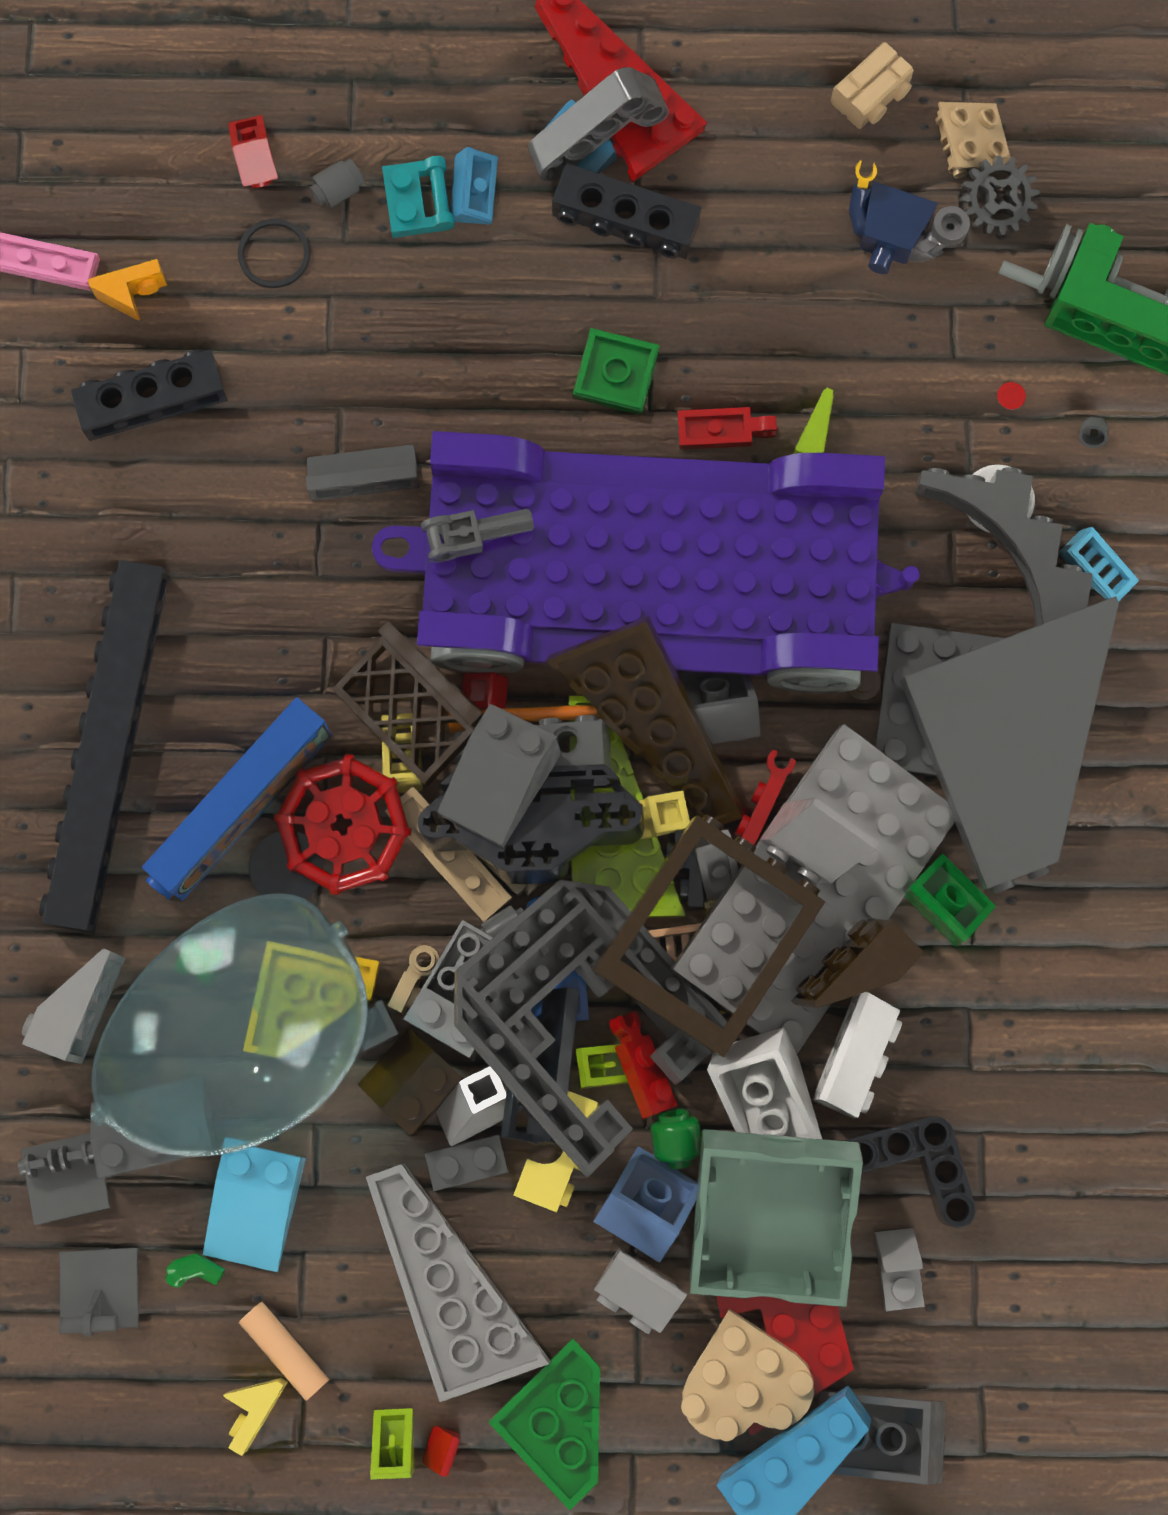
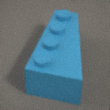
(797, 1461)

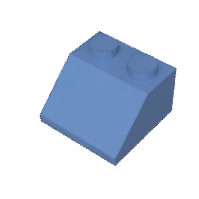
(648, 1204)

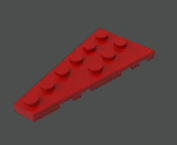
(595, 54)

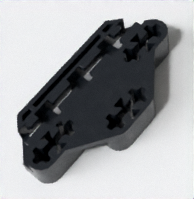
(549, 826)

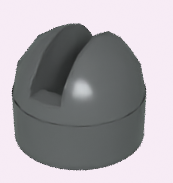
(1090, 440)

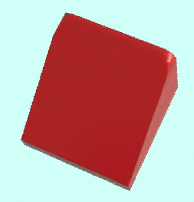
(485, 689)
(441, 1450)

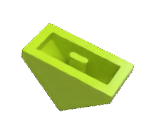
(599, 1066)
(392, 1444)

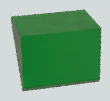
(949, 900)

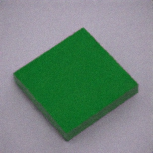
(616, 371)

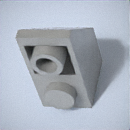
(473, 1106)

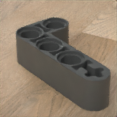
(595, 118)

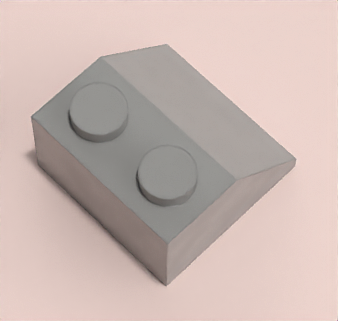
(638, 1291)

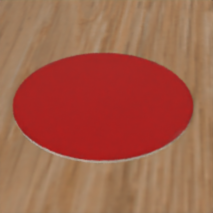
(1011, 395)

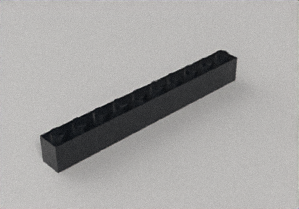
(105, 747)

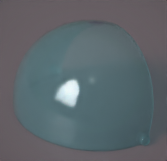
(232, 1031)

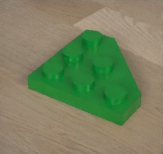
(557, 1423)

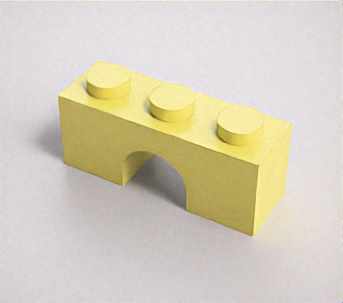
(548, 1183)

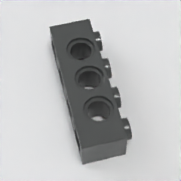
(591, 735)

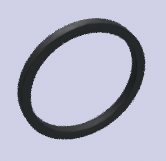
(273, 222)

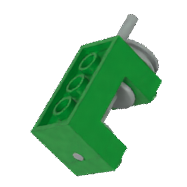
(1097, 303)

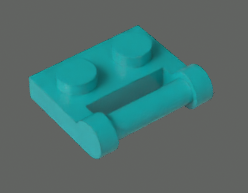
(406, 200)

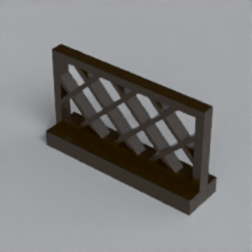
(426, 676)

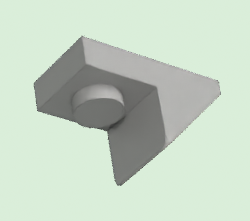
(715, 868)
(899, 1269)

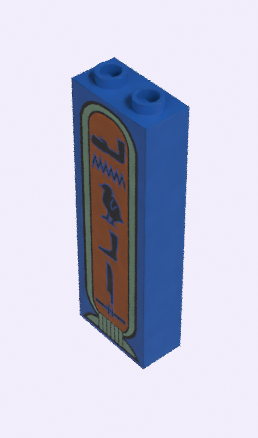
(237, 801)

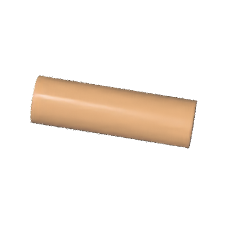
(283, 1351)

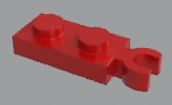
(644, 1076)

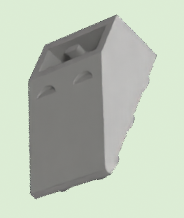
(435, 1002)

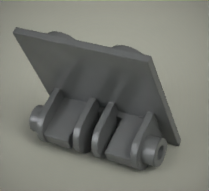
(62, 1179)

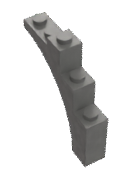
(1032, 542)

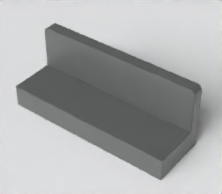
(362, 472)

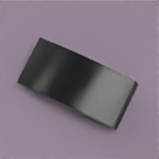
(690, 887)

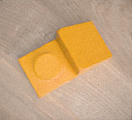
(121, 285)

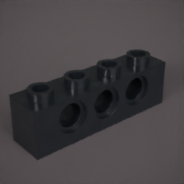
(615, 196)
(168, 401)

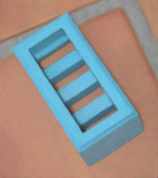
(1098, 546)

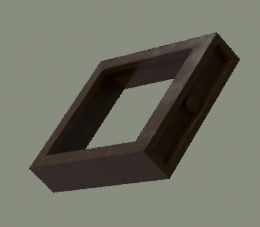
(662, 1002)

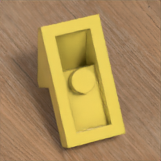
(259, 1402)

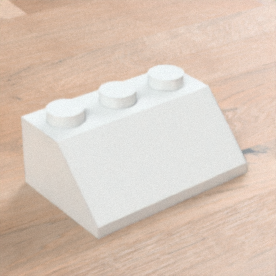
(857, 1055)

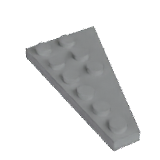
(456, 1309)

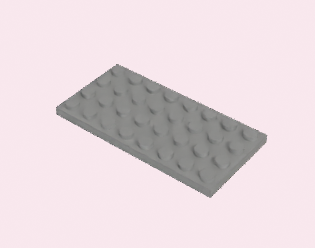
(755, 915)

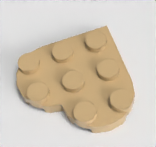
(744, 1381)

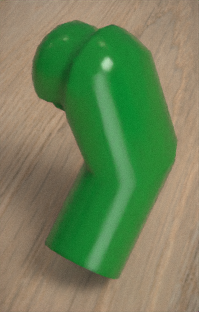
(192, 1266)

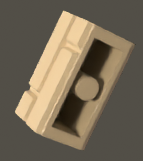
(872, 86)

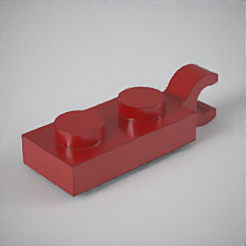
(722, 428)
(764, 797)

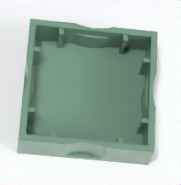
(775, 1217)

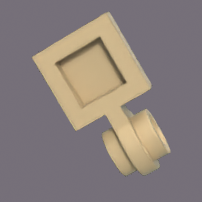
(408, 988)

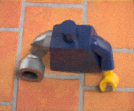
(895, 222)

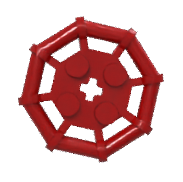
(353, 805)

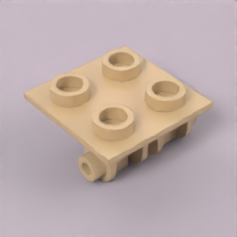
(970, 135)

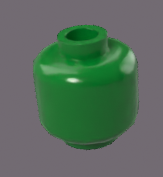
(676, 1138)

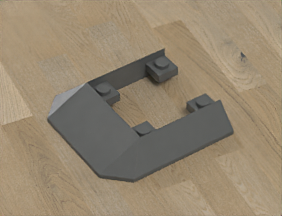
(524, 963)

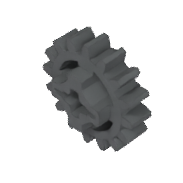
(1010, 206)

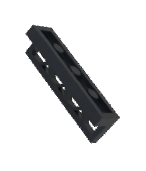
(559, 1019)

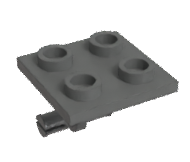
(98, 1290)

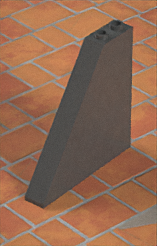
(1012, 738)

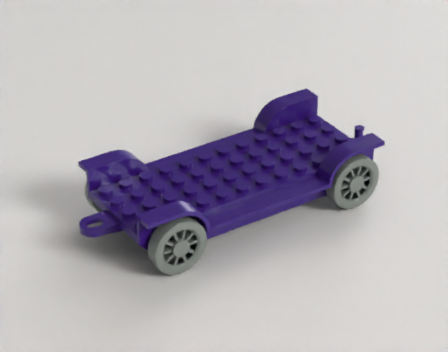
(723, 556)

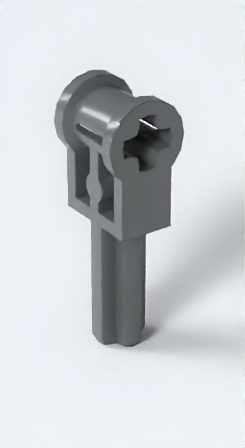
(464, 534)

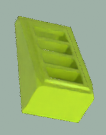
(815, 433)

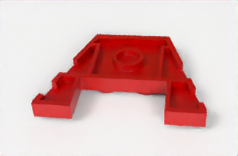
(807, 1329)

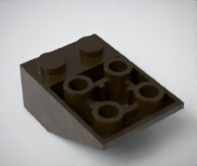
(870, 959)

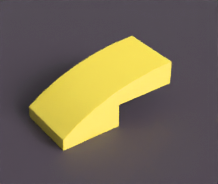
(663, 814)

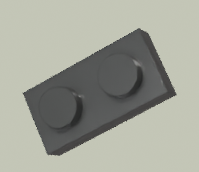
(466, 1163)

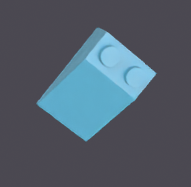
(253, 1206)

